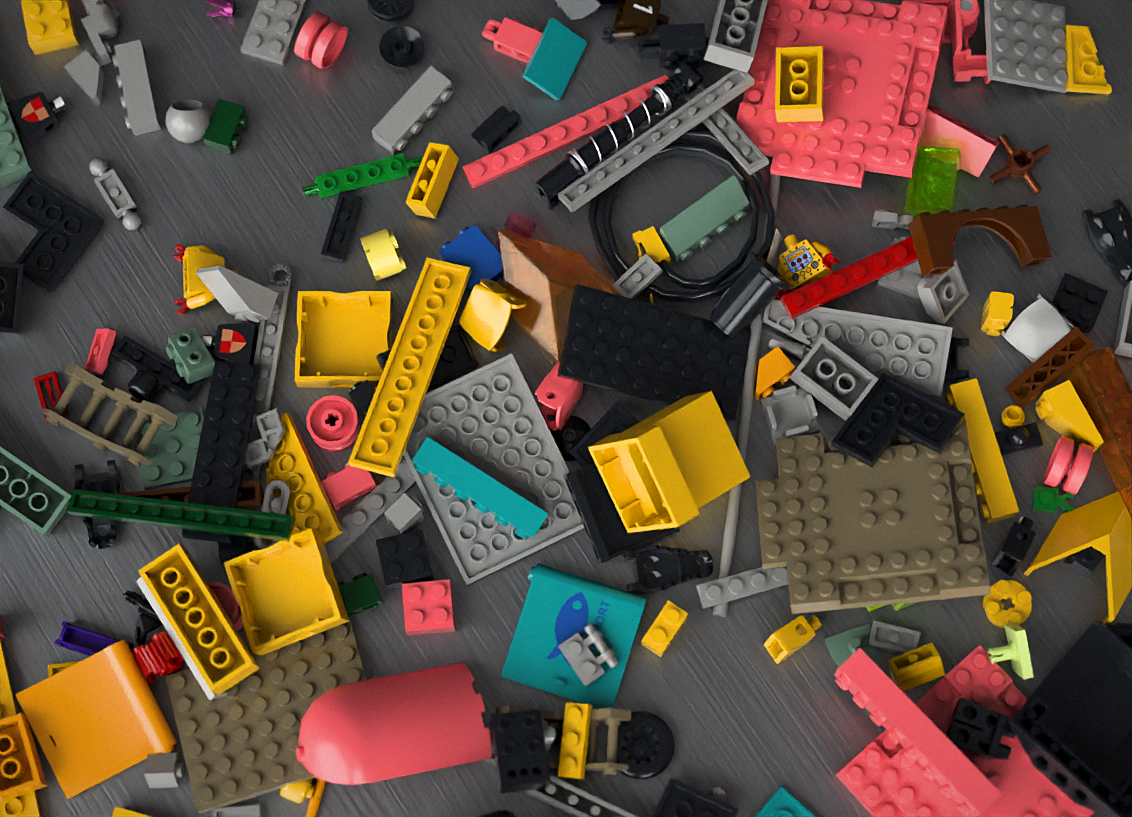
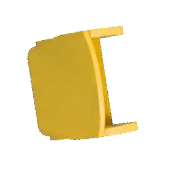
(488, 313)

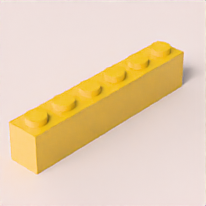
(987, 464)

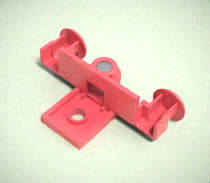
(959, 29)

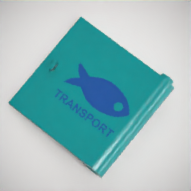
(554, 611)

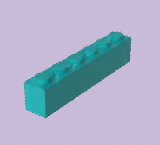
(480, 488)

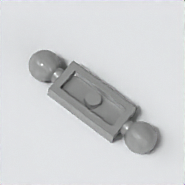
(115, 193)

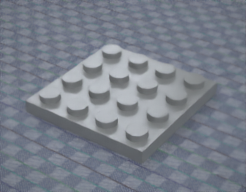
(1026, 43)

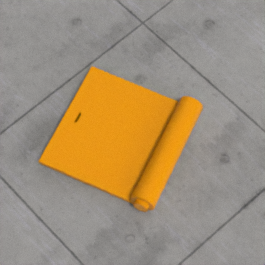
(96, 718)

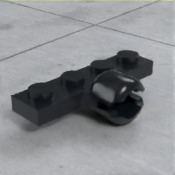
(152, 372)

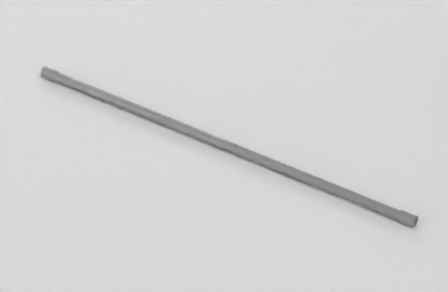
(744, 418)

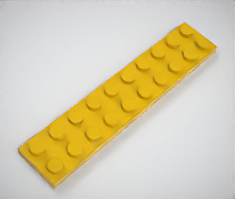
(410, 367)

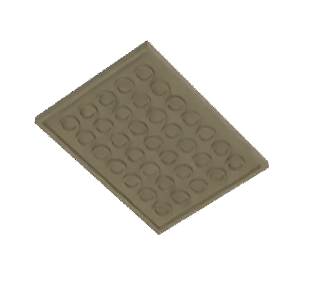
(251, 735)

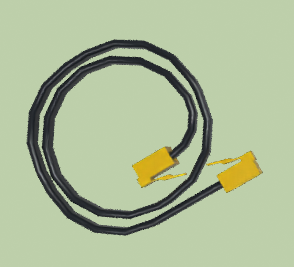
(651, 243)

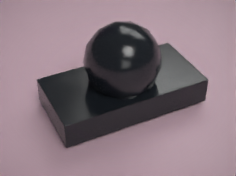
(1018, 438)

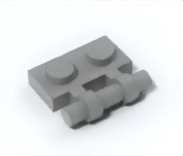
(581, 658)

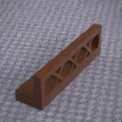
(1049, 367)

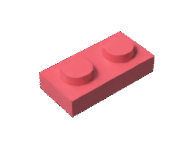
(99, 351)

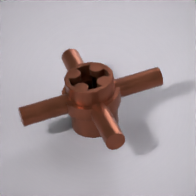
(1016, 157)

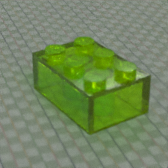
(934, 181)

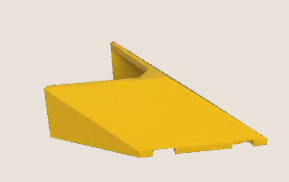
(1107, 528)

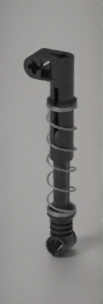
(579, 161)

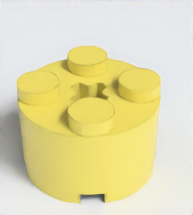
(382, 254)

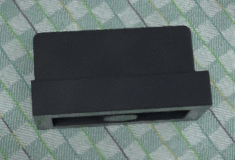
(496, 128)

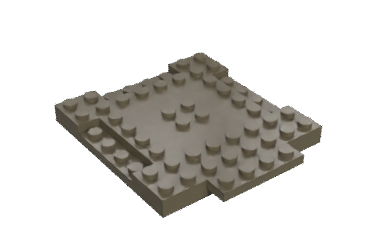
(876, 531)

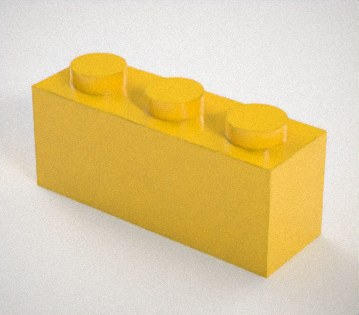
(432, 180)

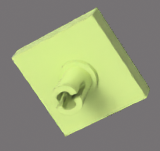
(1016, 651)

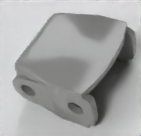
(1037, 328)

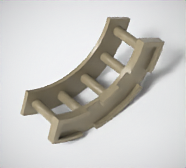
(124, 401)
(609, 715)

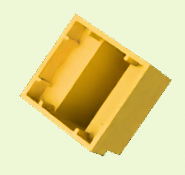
(670, 464)

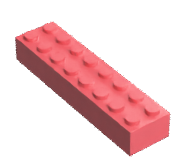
(917, 734)

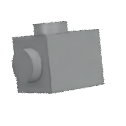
(163, 770)

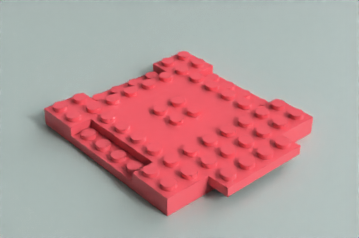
(875, 87)
(896, 787)

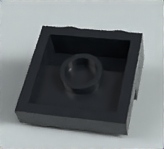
(1079, 301)

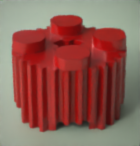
(158, 657)

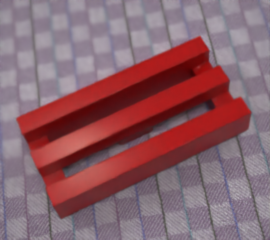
(45, 378)

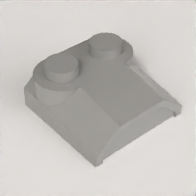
(943, 293)

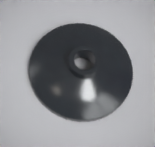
(398, 38)
(578, 428)

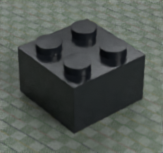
(404, 559)

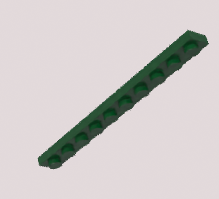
(181, 515)

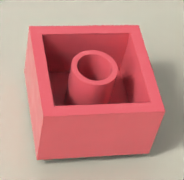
(428, 607)

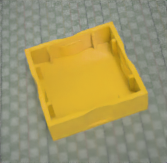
(341, 337)
(286, 592)

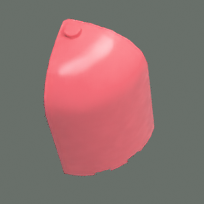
(394, 726)

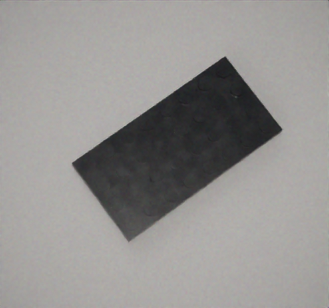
(650, 351)

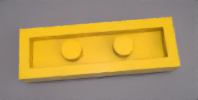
(574, 740)

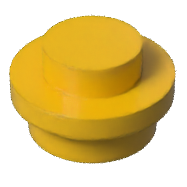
(1013, 416)

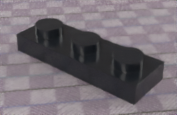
(341, 226)

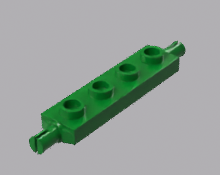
(362, 176)

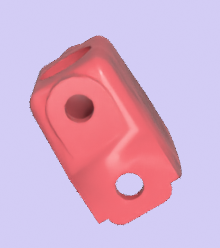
(558, 398)

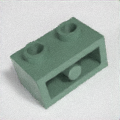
(190, 355)

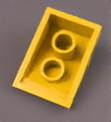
(1067, 415)

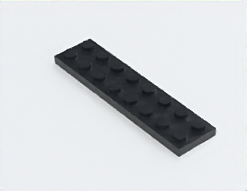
(224, 440)

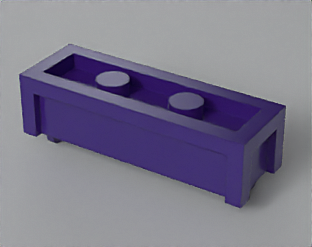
(84, 640)

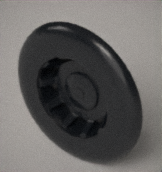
(641, 745)

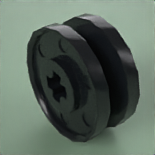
(391, 10)

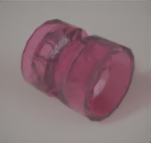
(518, 225)

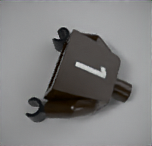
(635, 20)

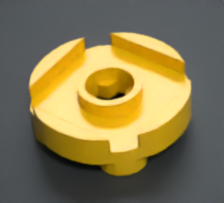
(1020, 599)

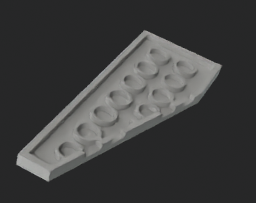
(893, 346)

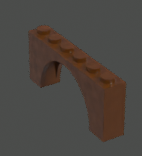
(1017, 226)

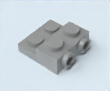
(905, 279)

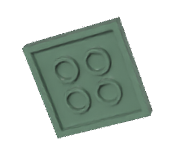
(172, 450)

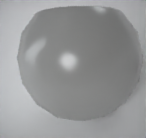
(187, 120)

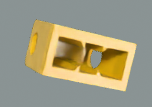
(792, 637)

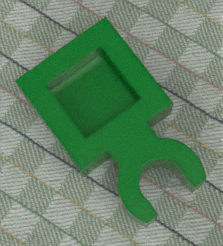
(1047, 500)

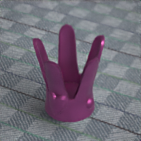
(228, 5)

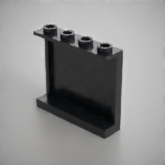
(601, 517)

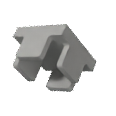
(790, 413)

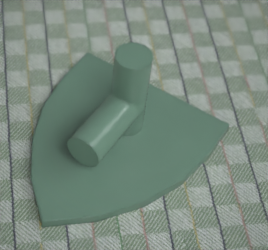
(845, 644)

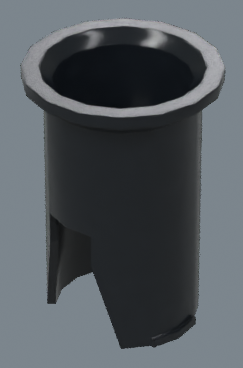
(748, 296)

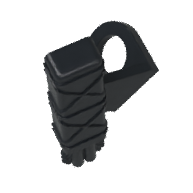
(147, 619)

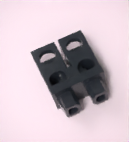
(987, 731)

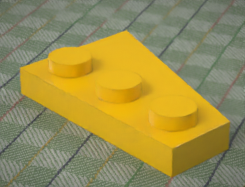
(1082, 64)

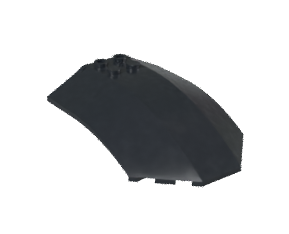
(1082, 721)

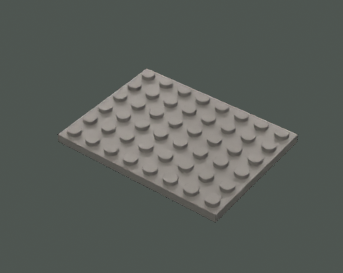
(499, 430)

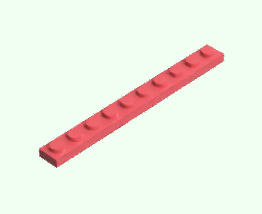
(556, 136)

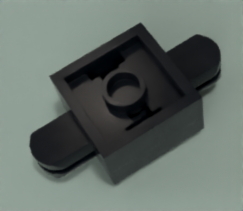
(676, 46)

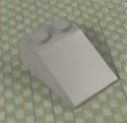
(238, 294)

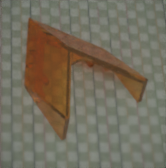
(538, 275)

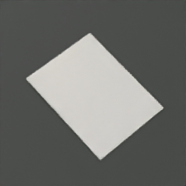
(775, 249)

